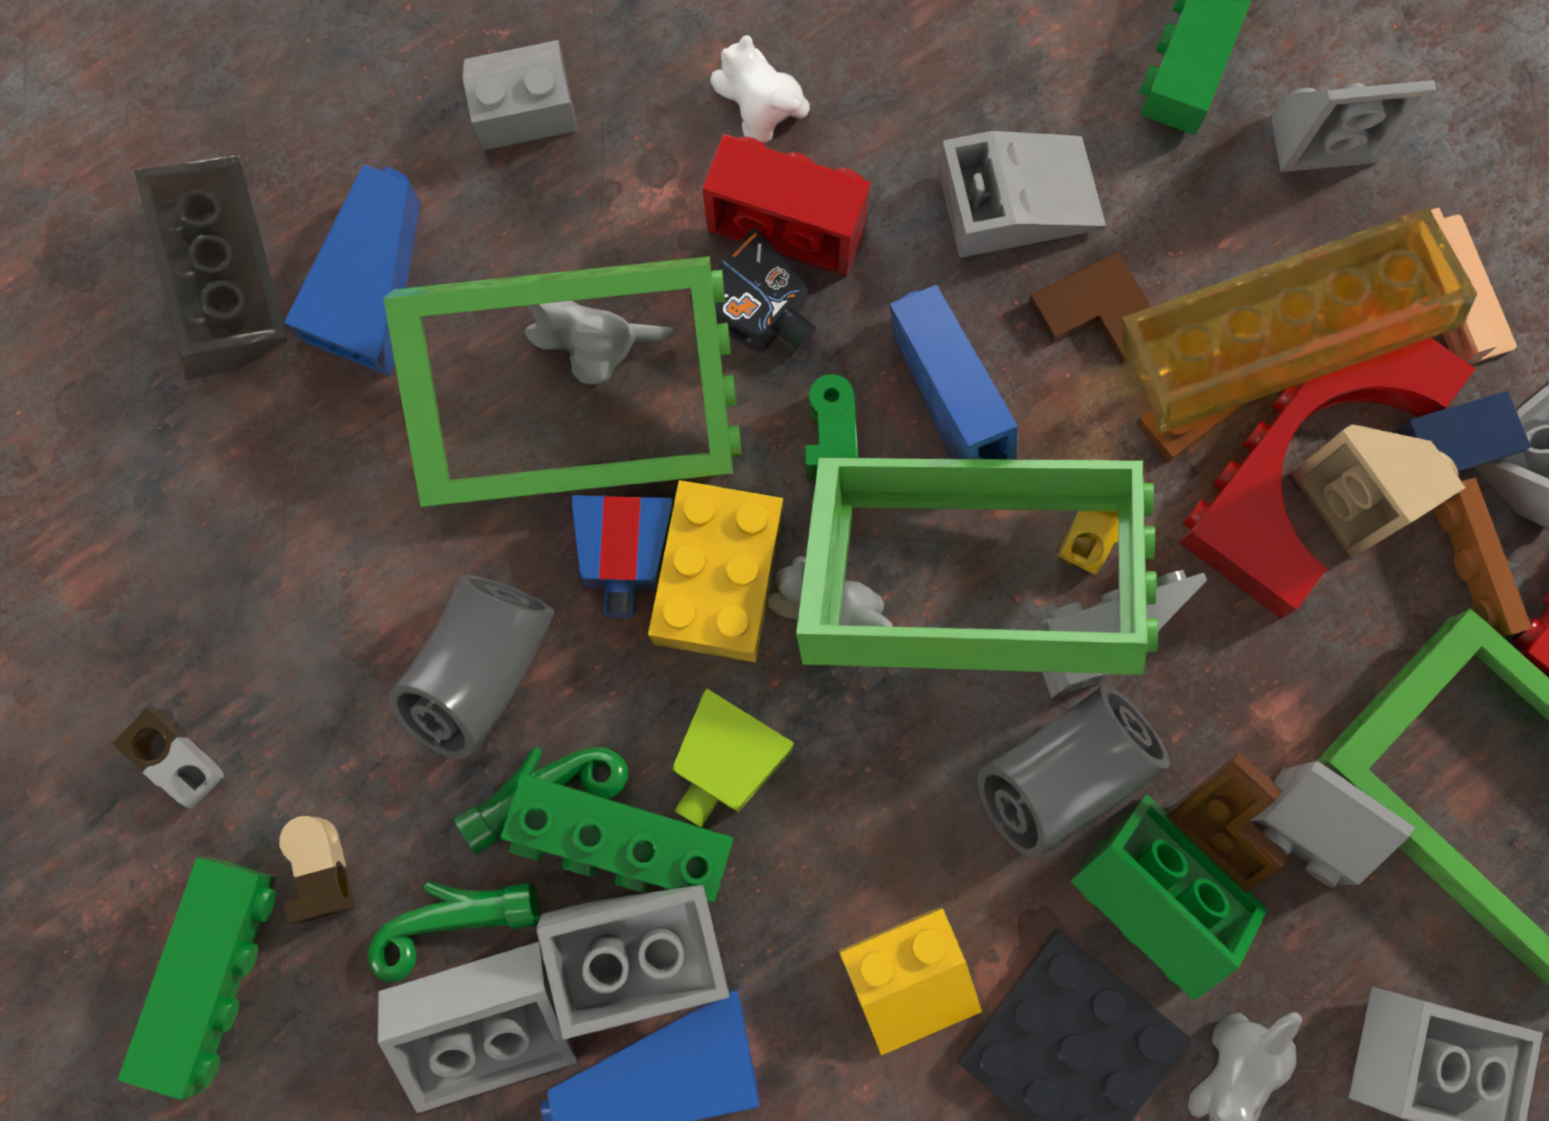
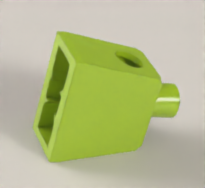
(725, 758)

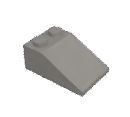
(1344, 124)
(630, 958)
(1442, 1062)

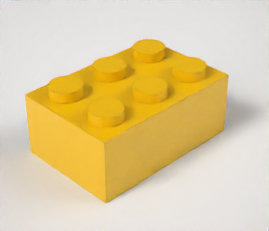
(716, 571)

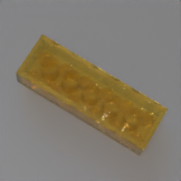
(1297, 319)

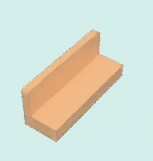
(1486, 329)

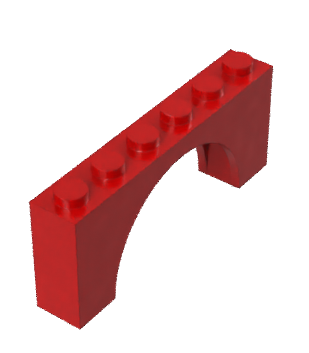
(1246, 524)

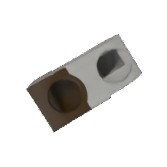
(168, 757)

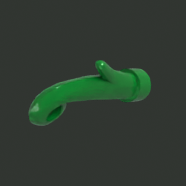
(484, 823)
(462, 909)

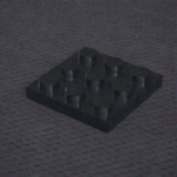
(1072, 1042)

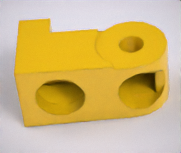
(1090, 539)

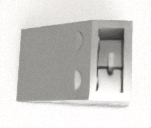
(1017, 190)
(1171, 594)

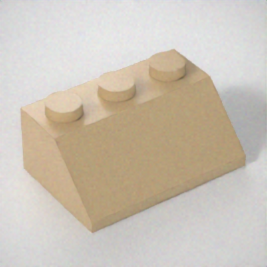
(1375, 484)

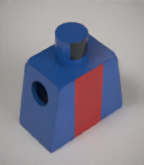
(621, 546)

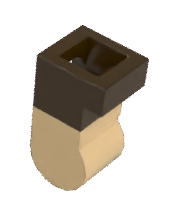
(317, 869)

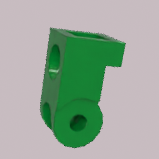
(834, 414)

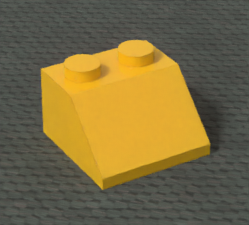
(911, 980)

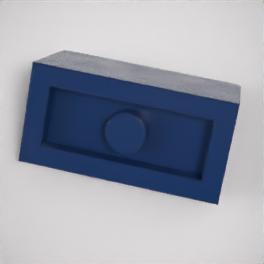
(1472, 431)

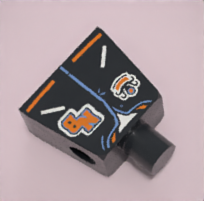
(762, 296)

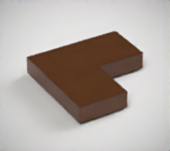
(1094, 294)
(1219, 823)

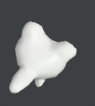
(760, 90)

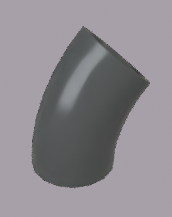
(470, 665)
(1071, 772)

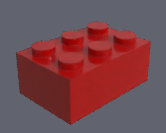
(793, 202)

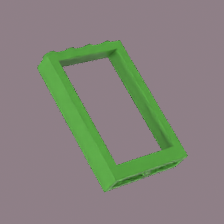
(409, 346)
(977, 485)
(1385, 721)

